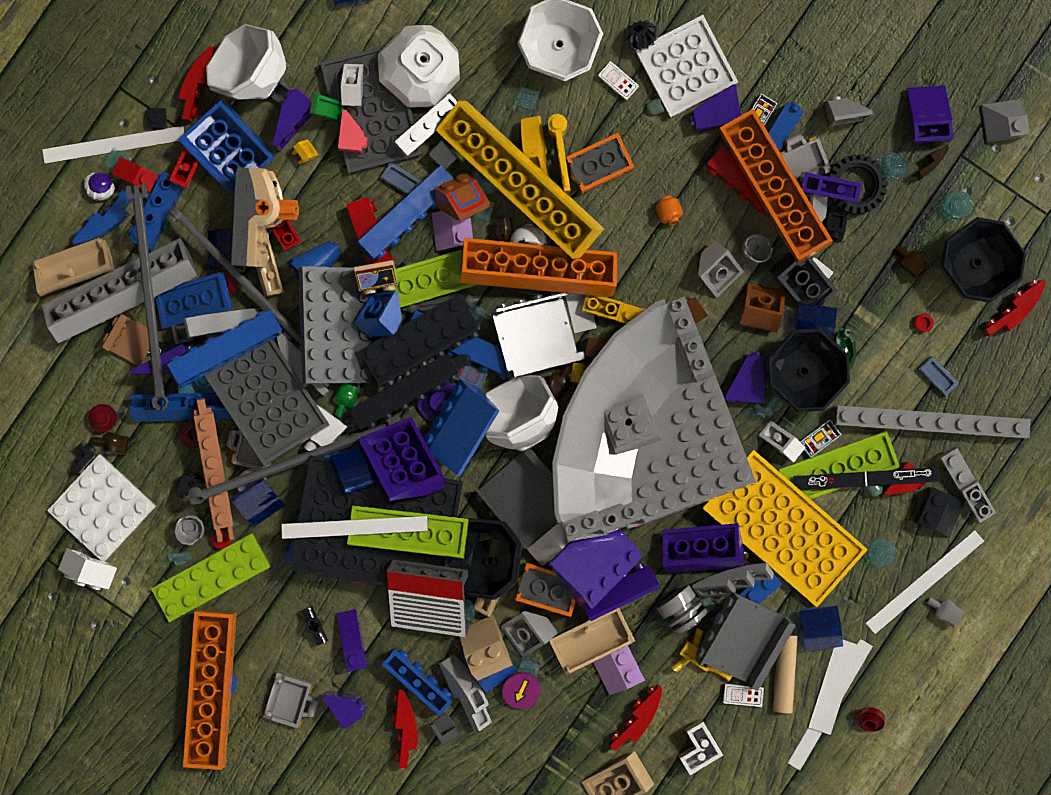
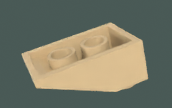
(485, 649)
(622, 777)

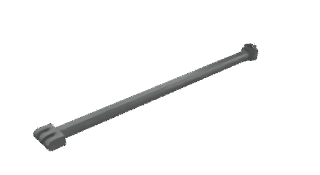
(176, 216)
(148, 293)
(197, 495)

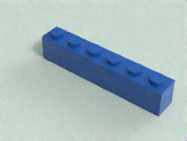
(402, 216)
(224, 348)
(481, 352)

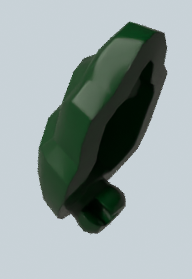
(847, 342)

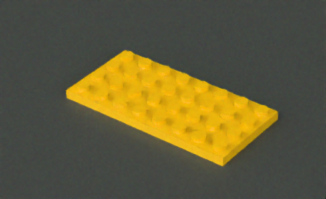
(788, 531)

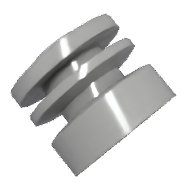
(682, 610)

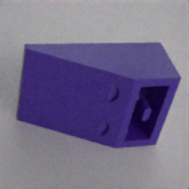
(929, 115)

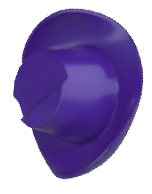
(432, 404)

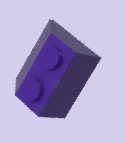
(345, 707)

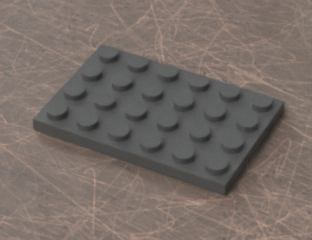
(379, 116)
(328, 332)
(267, 402)

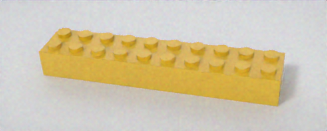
(519, 179)

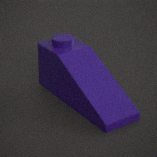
(830, 187)
(352, 640)

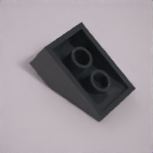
(803, 281)

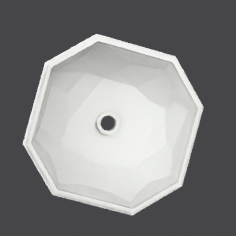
(563, 22)
(246, 64)
(409, 78)
(524, 414)

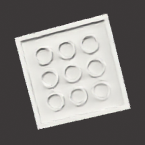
(686, 66)
(102, 508)

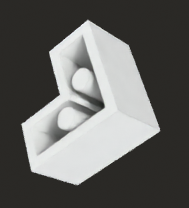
(549, 544)
(86, 570)
(704, 749)

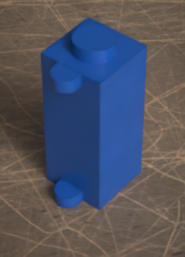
(785, 124)

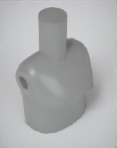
(947, 611)

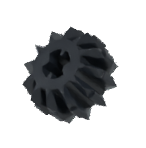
(640, 35)

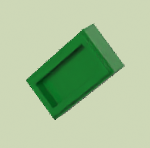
(326, 107)

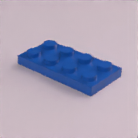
(193, 299)

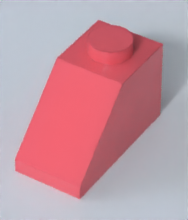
(351, 135)

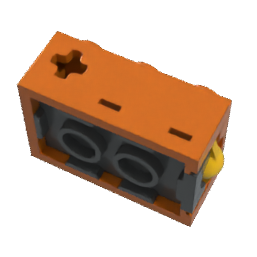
(599, 163)
(544, 589)

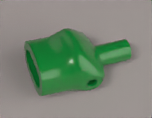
(345, 397)

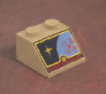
(376, 276)

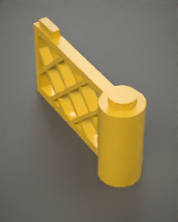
(556, 129)

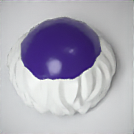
(99, 186)

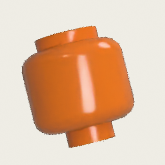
(669, 210)

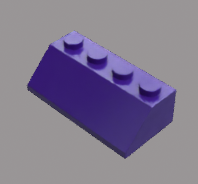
(702, 548)
(625, 591)

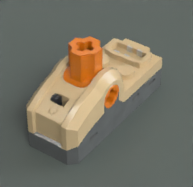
(256, 208)

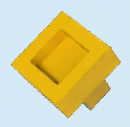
(305, 151)

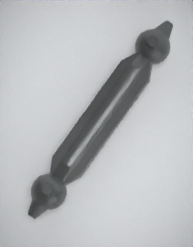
(428, 305)

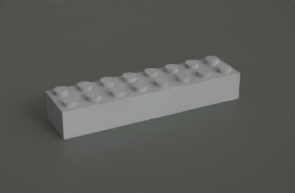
(117, 291)

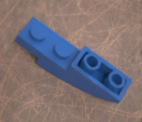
(99, 225)

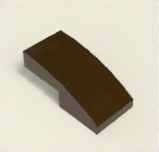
(935, 158)

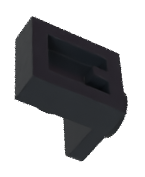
(836, 225)
(84, 461)
(185, 486)

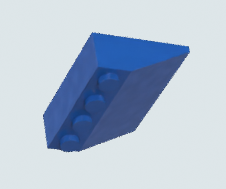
(225, 142)
(460, 426)

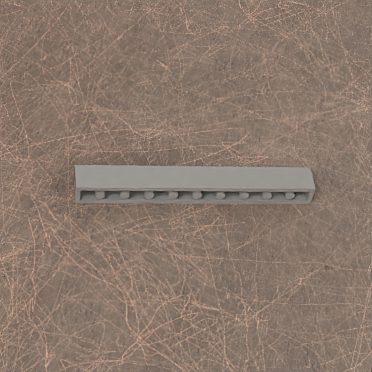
(931, 422)

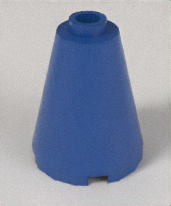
(320, 256)

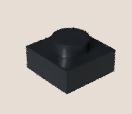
(156, 118)

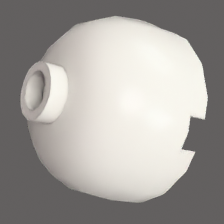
(529, 235)

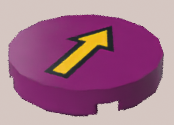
(521, 690)

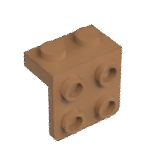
(132, 344)

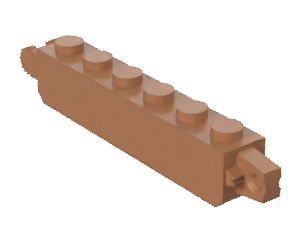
(212, 467)

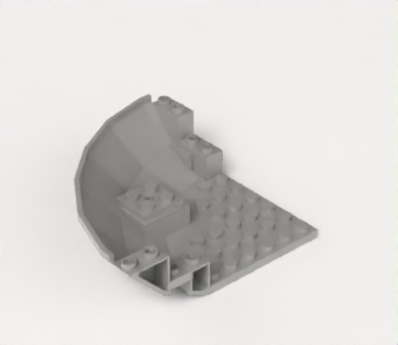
(679, 437)

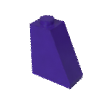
(717, 110)
(749, 380)

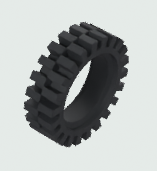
(879, 183)

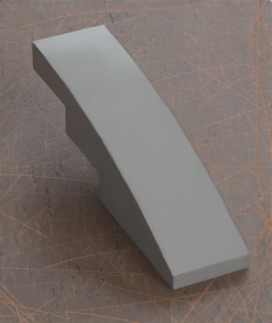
(216, 323)
(728, 581)

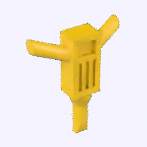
(689, 652)

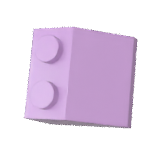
(450, 232)
(619, 671)

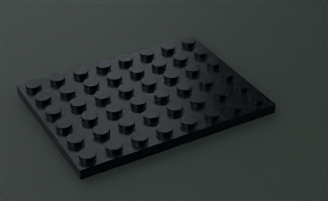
(326, 502)

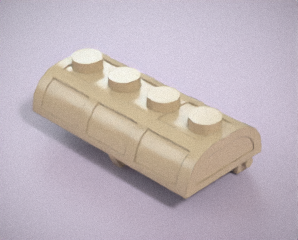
(72, 266)
(591, 641)

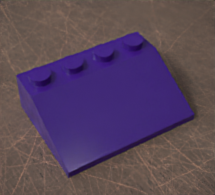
(402, 460)
(595, 565)

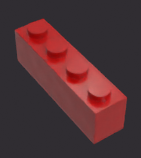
(725, 166)
(363, 221)

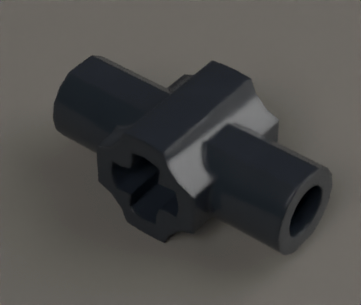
(319, 635)

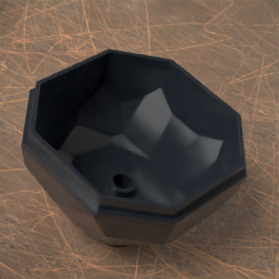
(999, 257)
(825, 364)
(485, 541)

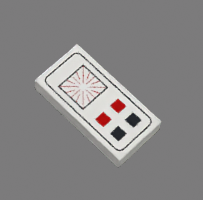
(618, 81)
(742, 695)

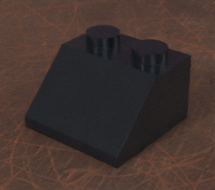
(939, 511)

